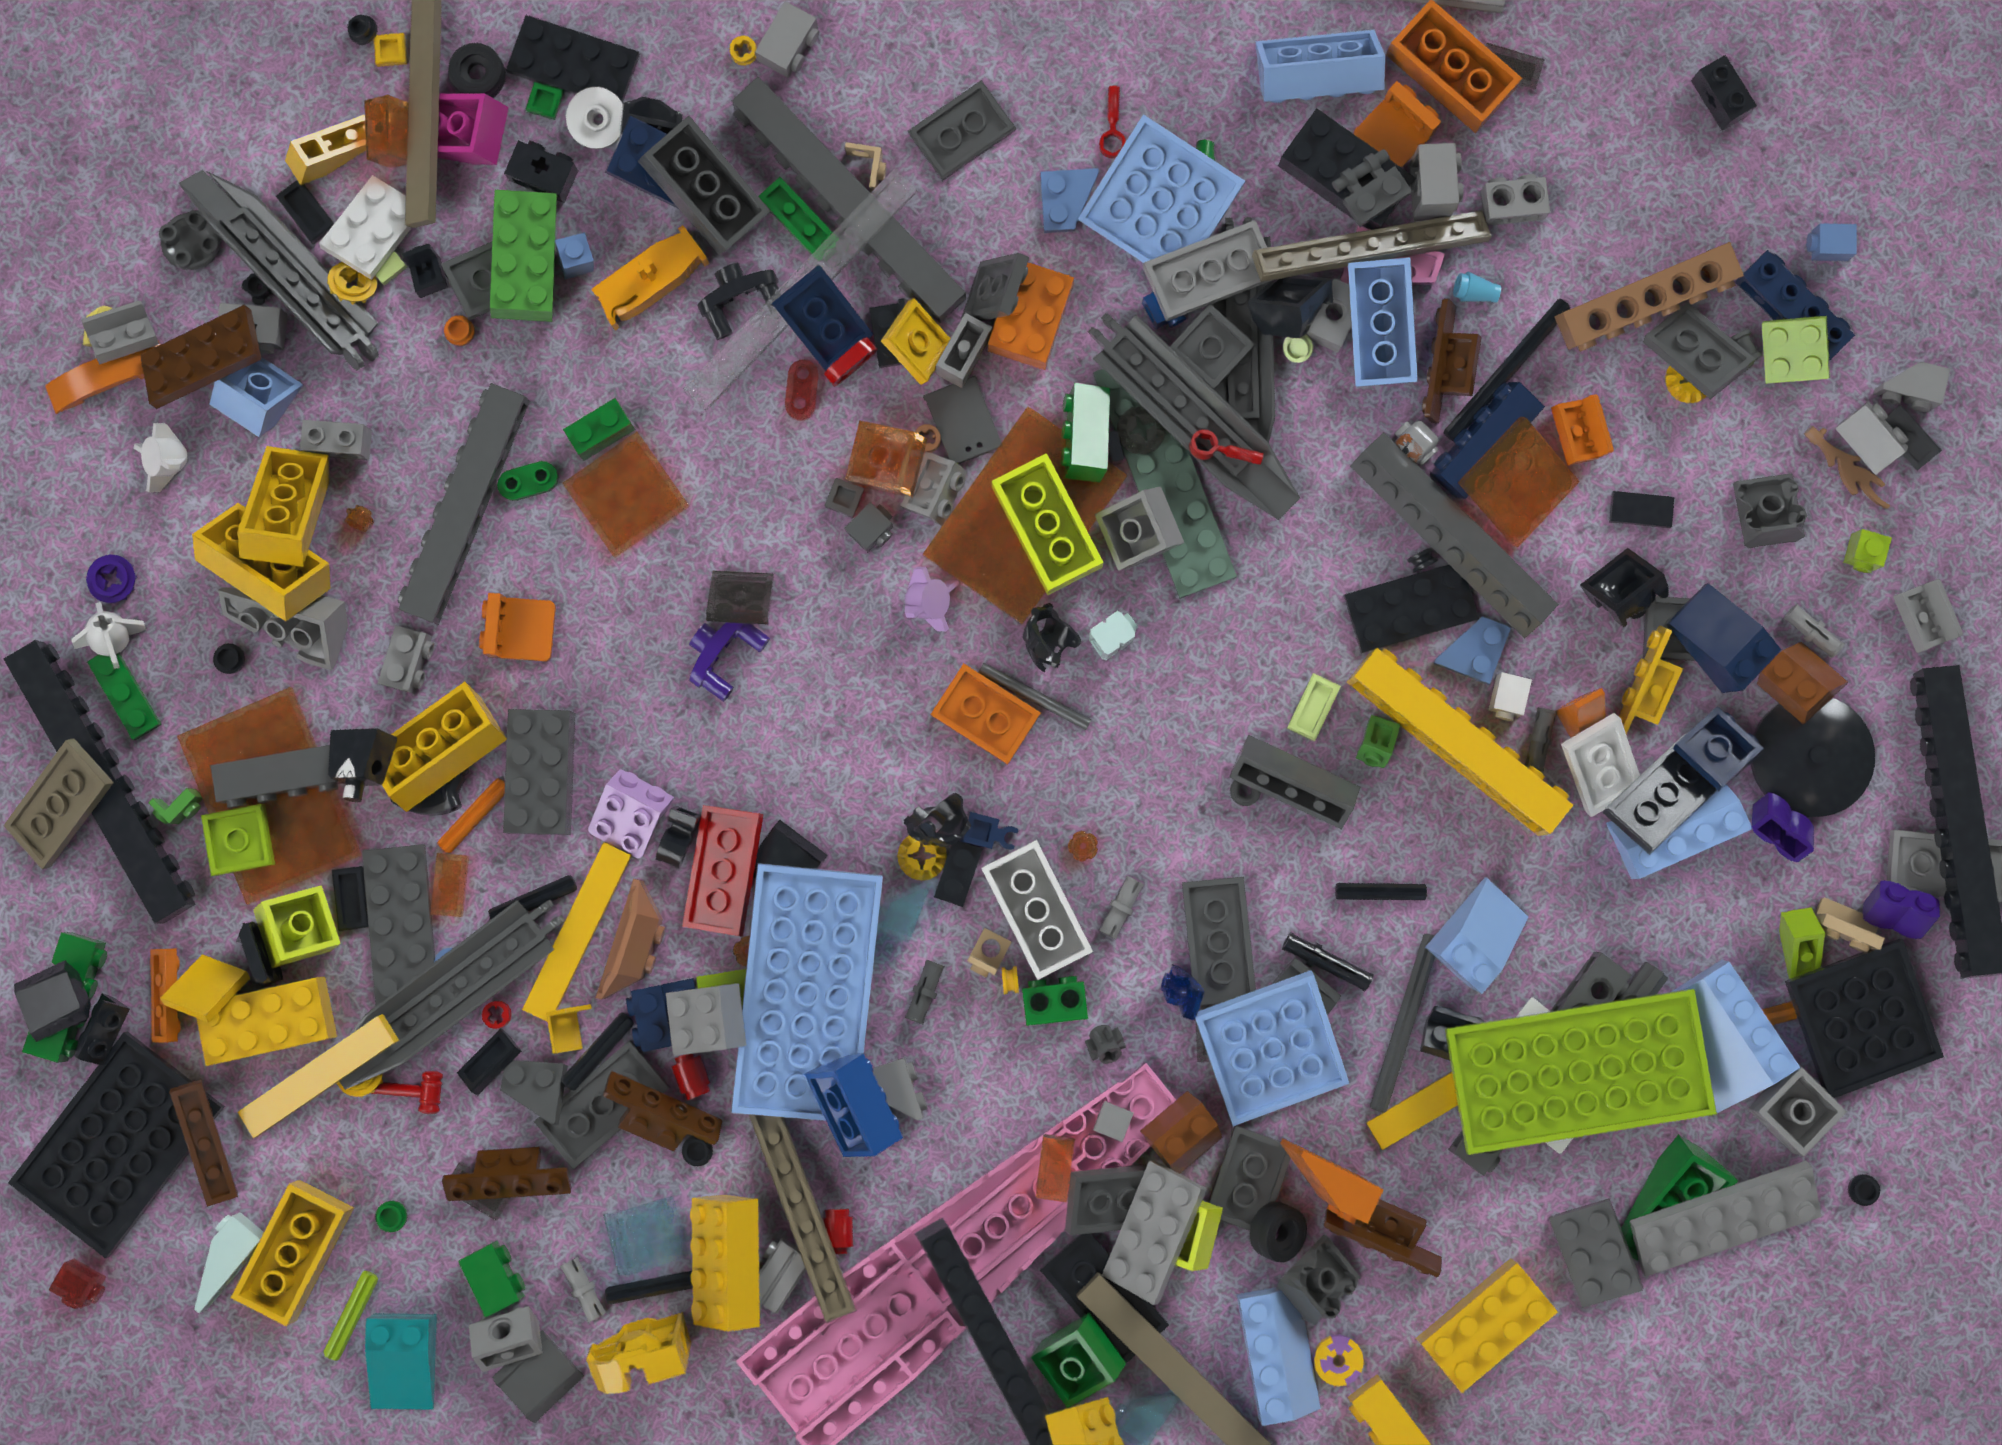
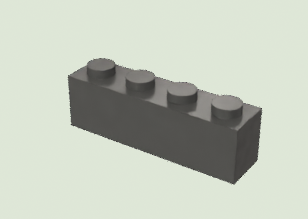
(272, 775)
(1295, 782)

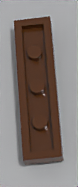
(204, 1142)

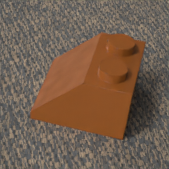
(1800, 681)
(1182, 1132)

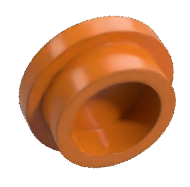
(459, 330)

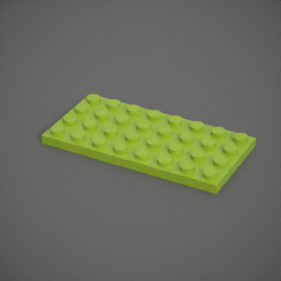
(1580, 1071)

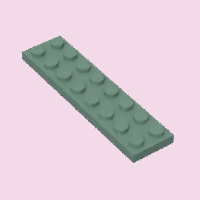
(1203, 556)

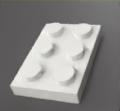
(368, 228)
(1601, 763)

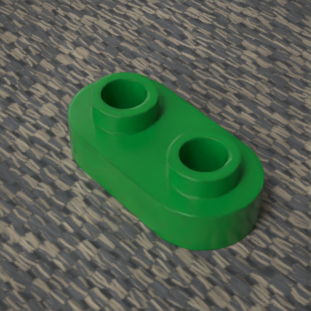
(527, 481)

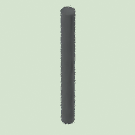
(1034, 696)

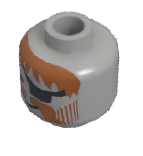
(1417, 441)

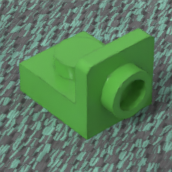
(1378, 742)

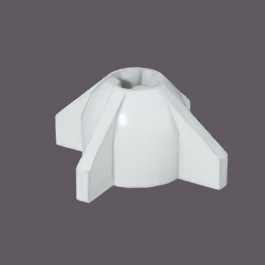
(161, 456)
(107, 633)

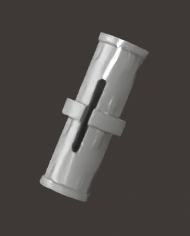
(1814, 631)
(1121, 907)
(583, 1289)

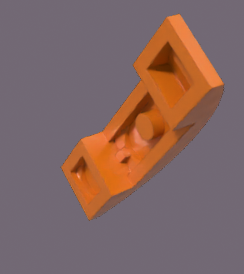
(93, 378)

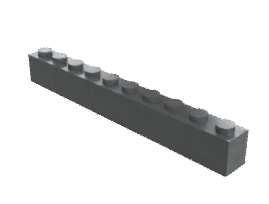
(842, 194)

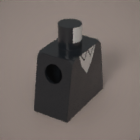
(359, 759)

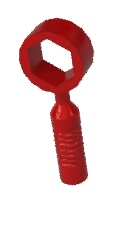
(1113, 118)
(1230, 451)

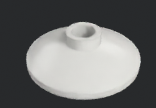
(581, 116)

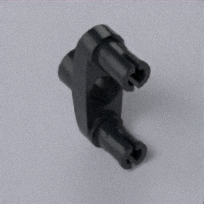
(733, 283)

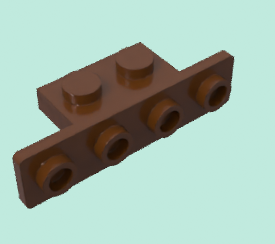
(1452, 364)
(659, 1116)
(507, 1175)
(1391, 1233)

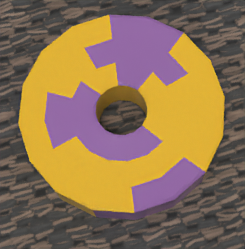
(1350, 1368)

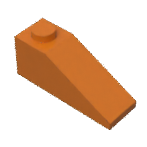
(1583, 712)

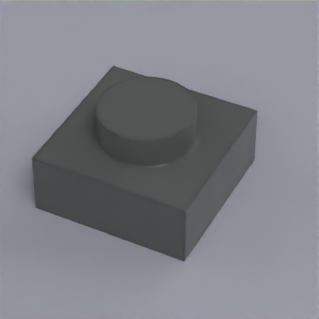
(844, 497)

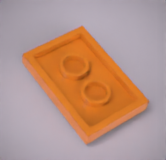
(985, 714)

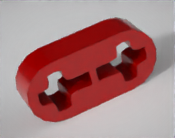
(850, 361)

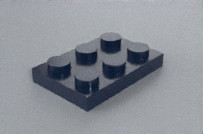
(632, 145)
(821, 317)

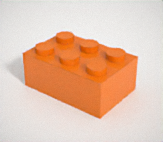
(1034, 324)

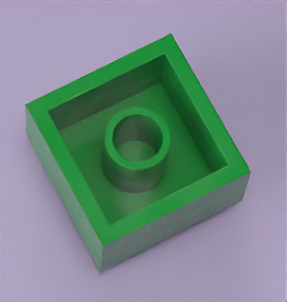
(1078, 1360)

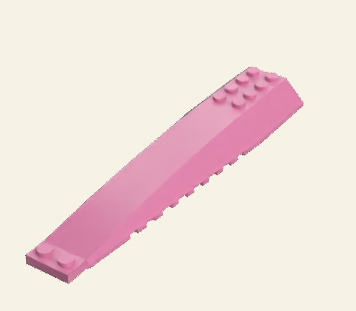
(846, 1369)

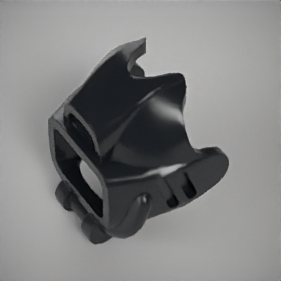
(1055, 633)
(948, 814)

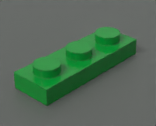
(795, 215)
(124, 695)

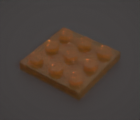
(1518, 481)
(625, 494)

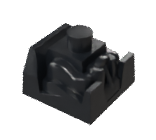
(1290, 304)
(1626, 586)

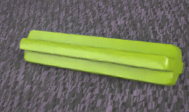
(350, 1315)

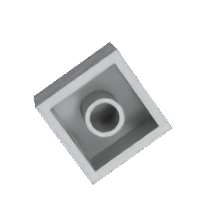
(1436, 182)
(1139, 528)
(706, 1019)
(1797, 1111)

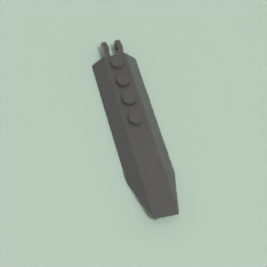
(283, 265)
(1251, 383)
(1188, 404)
(458, 984)

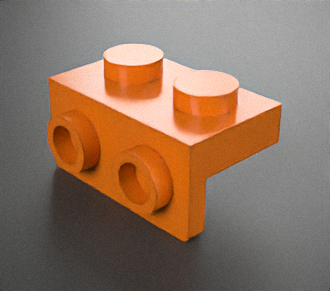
(1582, 430)

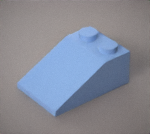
(1479, 936)

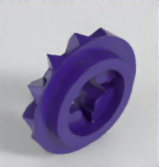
(107, 565)

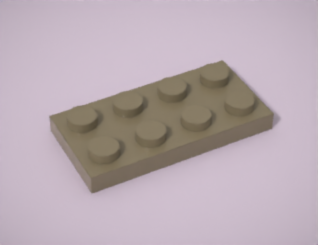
(58, 803)

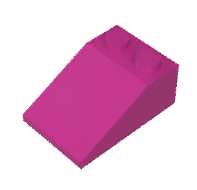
(470, 128)

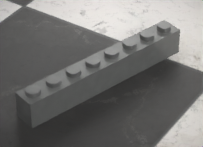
(463, 504)
(1454, 535)

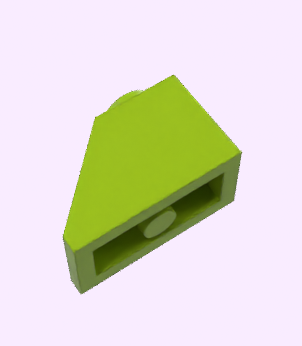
(1801, 941)

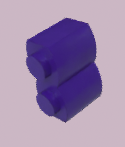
(1786, 829)
(1900, 909)

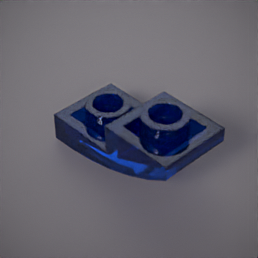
(1183, 991)

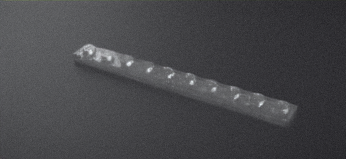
(832, 256)

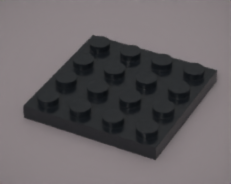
(1864, 1019)

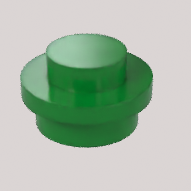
(391, 1216)

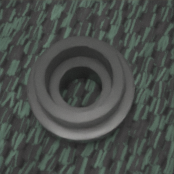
(1241, 800)

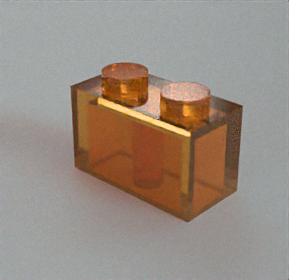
(386, 130)

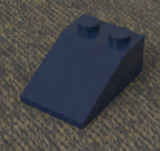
(1723, 639)

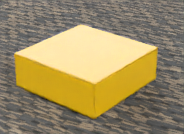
(390, 49)

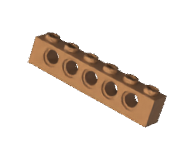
(1719, 262)

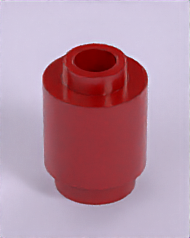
(691, 1076)
(839, 1229)

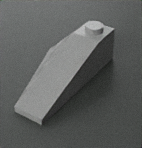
(313, 631)

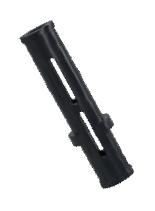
(1329, 961)

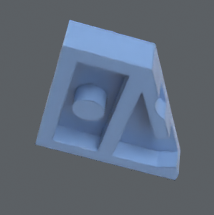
(1065, 197)
(1476, 650)

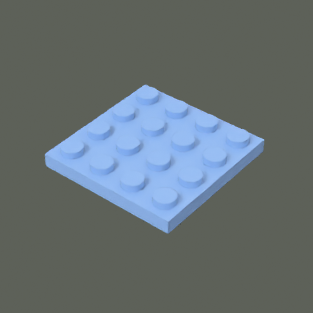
(1160, 194)
(1271, 1048)

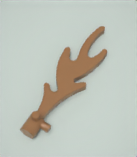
(1848, 472)

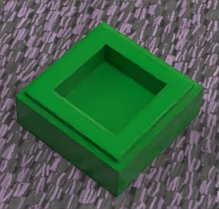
(544, 100)

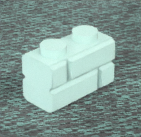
(1113, 634)

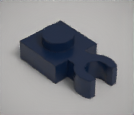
(985, 831)

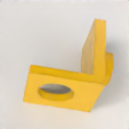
(565, 1029)

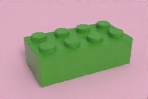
(523, 255)

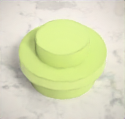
(1298, 349)

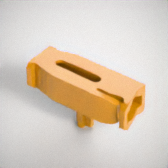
(649, 277)

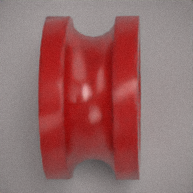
(506, 1015)

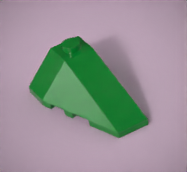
(1678, 1176)

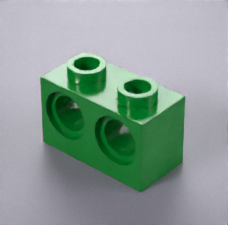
(1055, 1010)

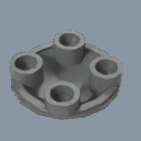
(189, 241)

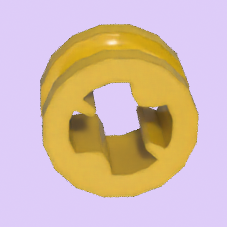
(738, 42)
(1010, 980)

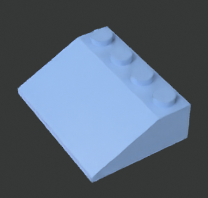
(1737, 1036)

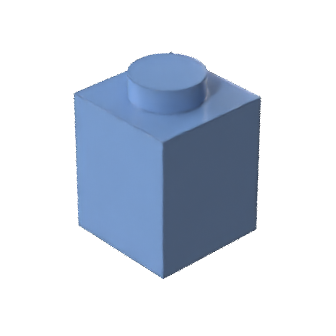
(1832, 242)
(574, 255)

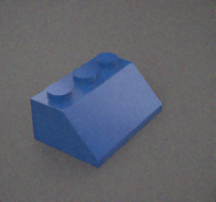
(854, 1106)

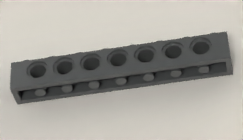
(1614, 984)

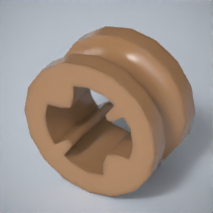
(925, 430)

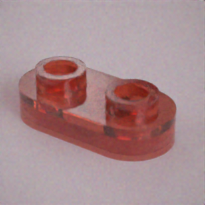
(801, 389)

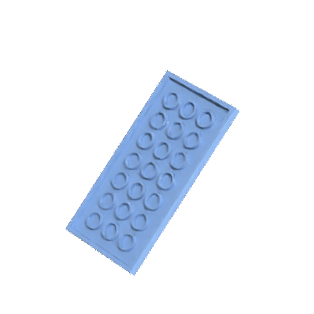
(804, 984)

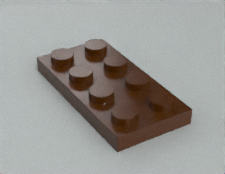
(200, 356)

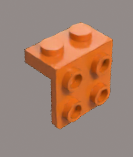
(1399, 124)
(517, 628)

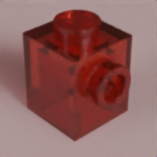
(78, 1284)

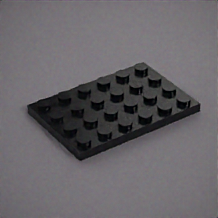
(110, 1147)

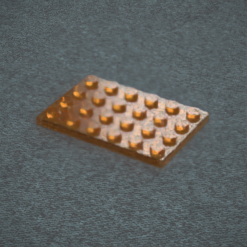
(977, 538)
(305, 831)

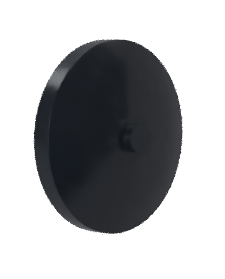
(1816, 764)

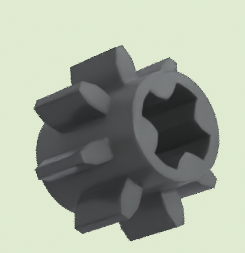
(1105, 1044)

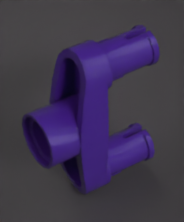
(710, 643)

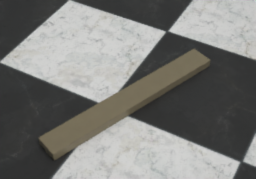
(423, 113)
(1371, 245)
(803, 1216)
(1168, 1364)

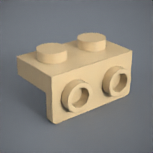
(1846, 923)

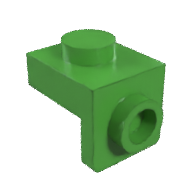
(183, 807)

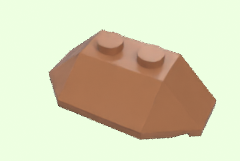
(633, 943)

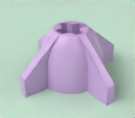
(928, 598)

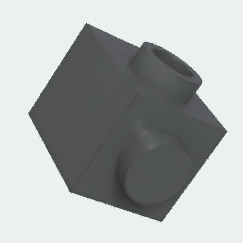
(871, 527)

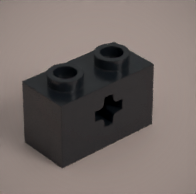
(1723, 92)
(530, 156)

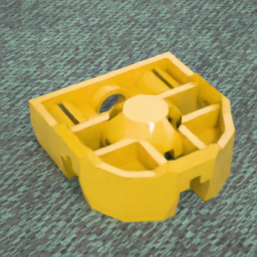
(651, 1344)

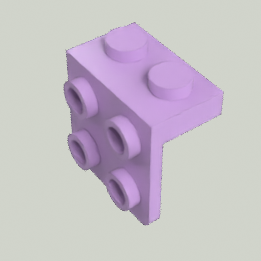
(629, 813)

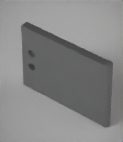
(963, 420)

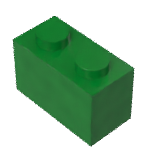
(599, 429)
(492, 1278)

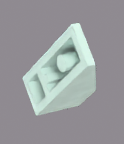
(226, 1257)

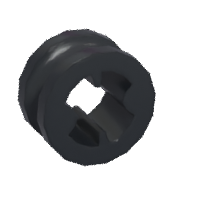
(1422, 559)

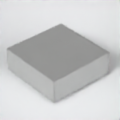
(1113, 1121)

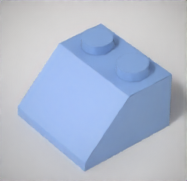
(255, 396)

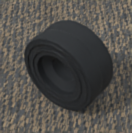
(470, 56)
(1264, 1230)

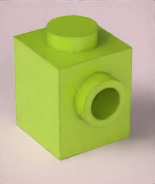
(1867, 551)

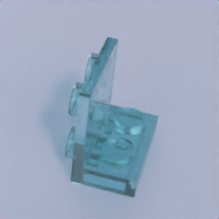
(645, 1236)

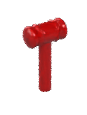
(428, 1091)

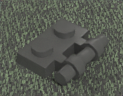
(1378, 195)

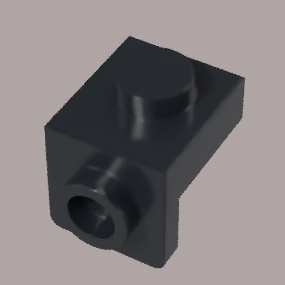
(425, 270)

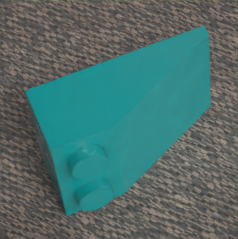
(401, 1360)

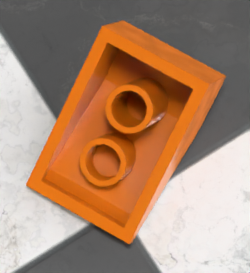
(1345, 1191)

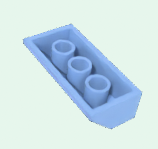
(1320, 66)
(1383, 322)
(1711, 824)
(1278, 1356)

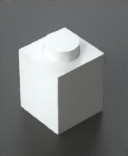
(1509, 696)

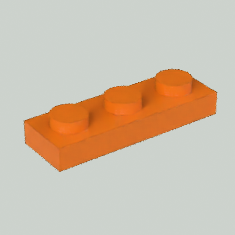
(164, 1020)

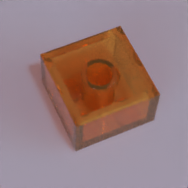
(886, 459)

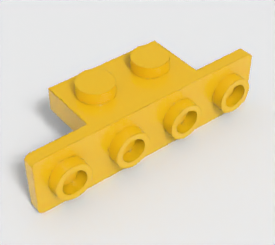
(1653, 683)

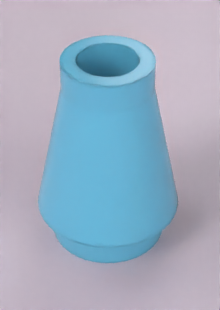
(1473, 288)

